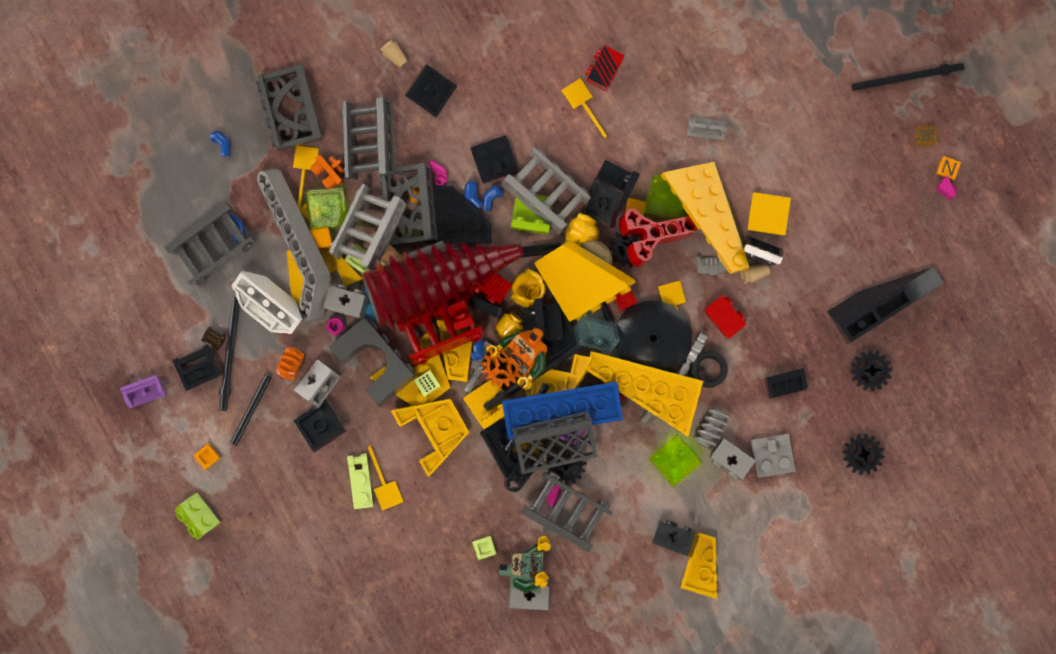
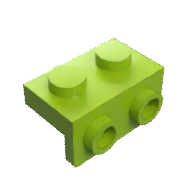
(196, 516)

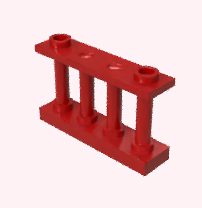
(422, 356)

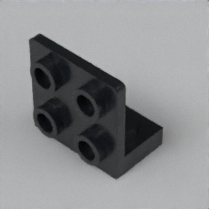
(618, 178)

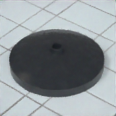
(659, 320)

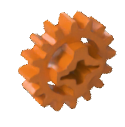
(507, 373)

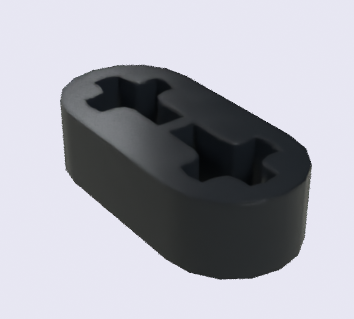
(486, 307)

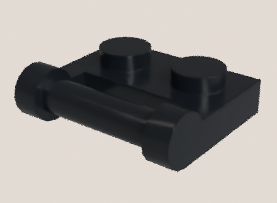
(200, 373)

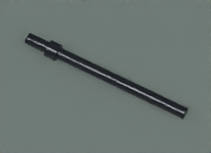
(943, 70)
(550, 365)
(225, 391)

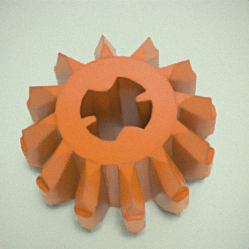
(290, 363)

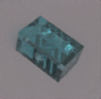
(596, 333)

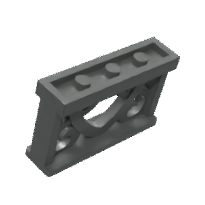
(298, 83)
(428, 221)

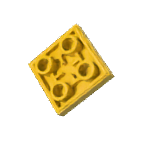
(768, 214)

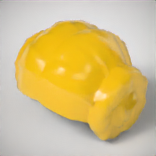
(582, 229)
(528, 287)

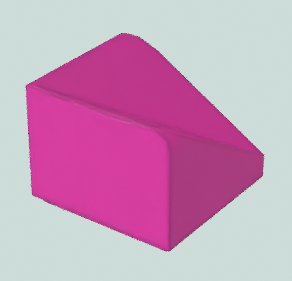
(946, 188)
(554, 495)

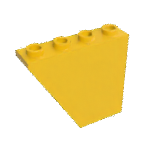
(581, 279)

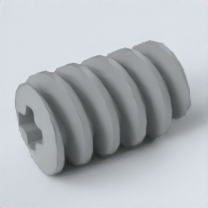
(711, 428)

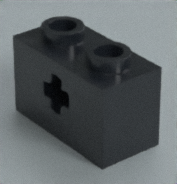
(686, 542)

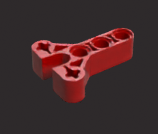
(641, 252)

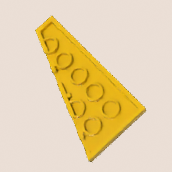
(708, 207)
(658, 391)

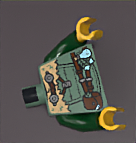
(527, 568)

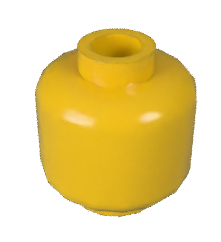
(509, 324)

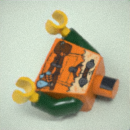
(525, 352)

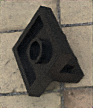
(545, 318)

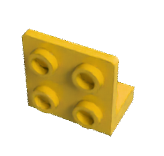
(478, 398)

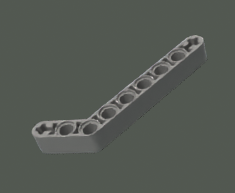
(300, 243)

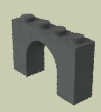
(364, 336)

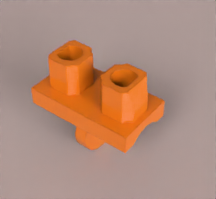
(321, 166)

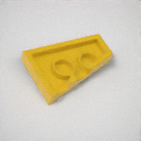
(458, 359)
(701, 569)

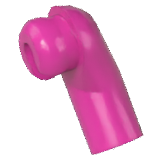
(440, 173)

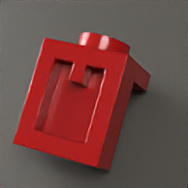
(459, 314)

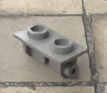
(707, 128)

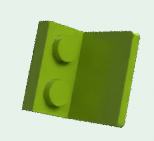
(526, 220)

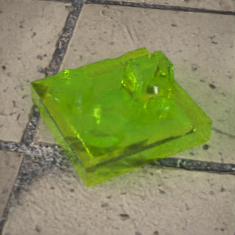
(662, 201)
(326, 208)
(675, 460)

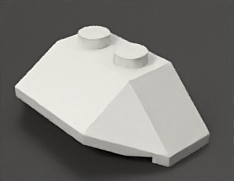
(267, 303)

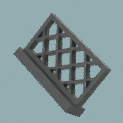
(547, 429)

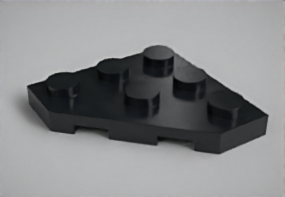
(458, 219)

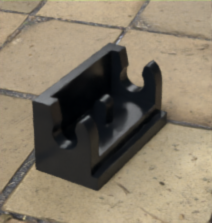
(786, 383)

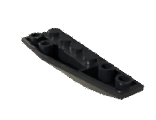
(877, 304)

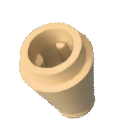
(393, 53)
(755, 273)

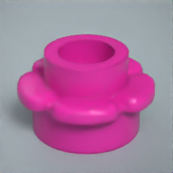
(340, 326)

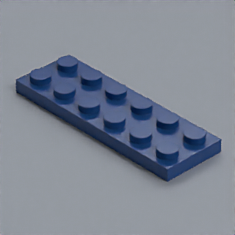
(599, 400)

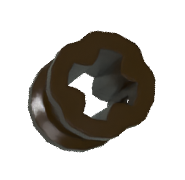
(213, 338)

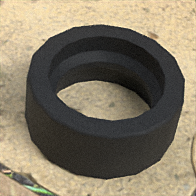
(723, 368)

